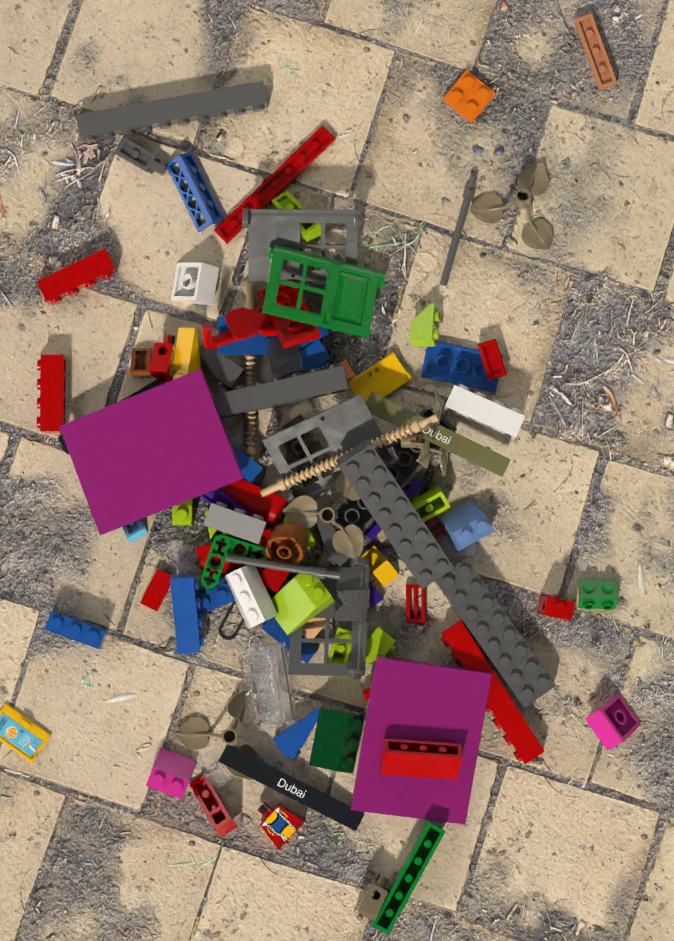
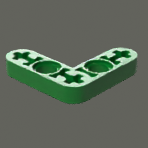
(228, 549)

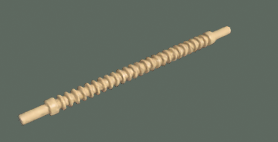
(250, 450)
(282, 484)

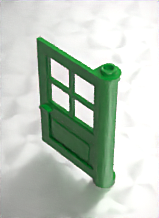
(346, 298)

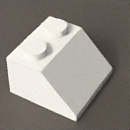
(195, 283)

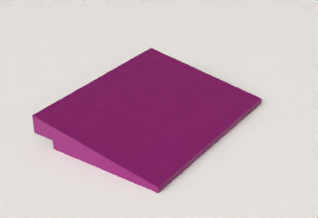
(151, 452)
(420, 704)

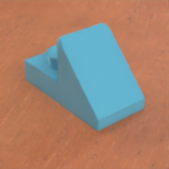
(135, 530)

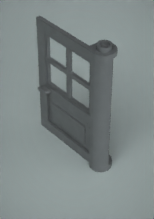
(283, 229)
(344, 428)
(352, 578)

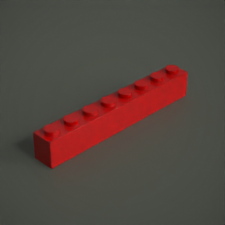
(498, 702)

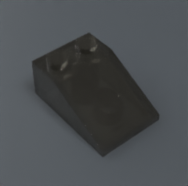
(293, 450)

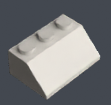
(250, 595)

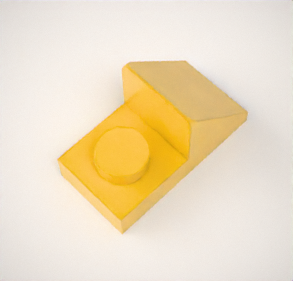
(380, 566)

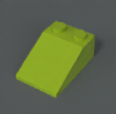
(300, 601)

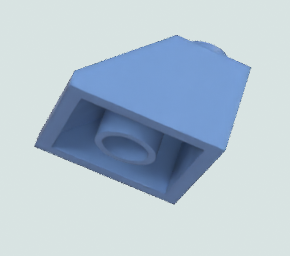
(465, 525)

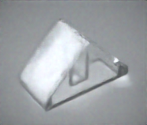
(212, 769)

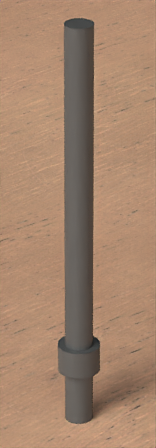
(468, 195)
(320, 572)

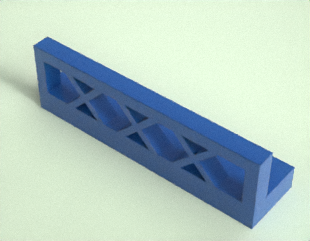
(197, 188)

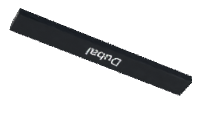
(290, 787)

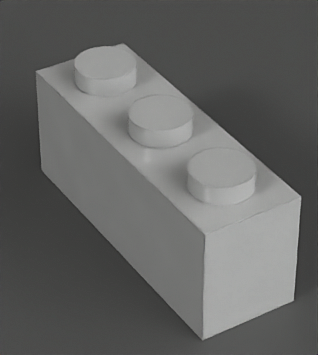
(235, 522)

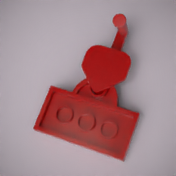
(248, 323)

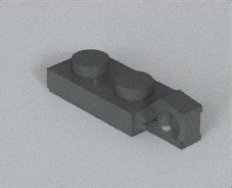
(139, 157)

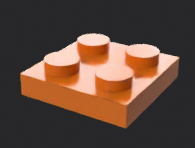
(469, 96)

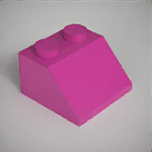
(613, 722)
(171, 773)

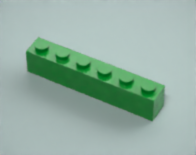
(408, 876)

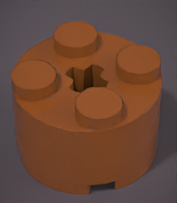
(287, 544)

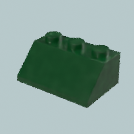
(336, 740)

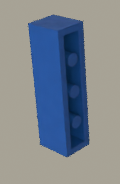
(186, 613)

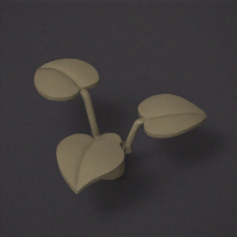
(530, 182)
(415, 440)
(303, 511)
(195, 730)

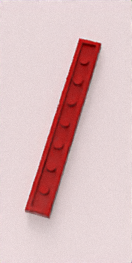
(276, 182)

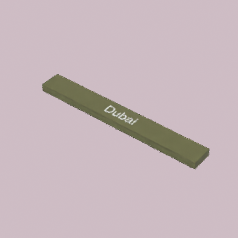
(440, 435)

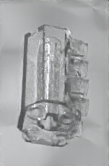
(271, 691)

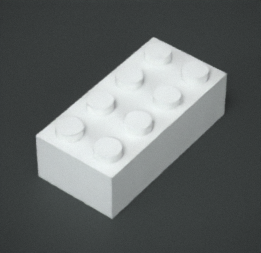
(484, 412)

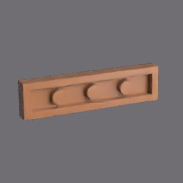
(595, 52)

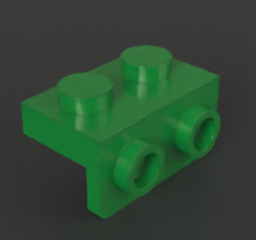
(598, 594)

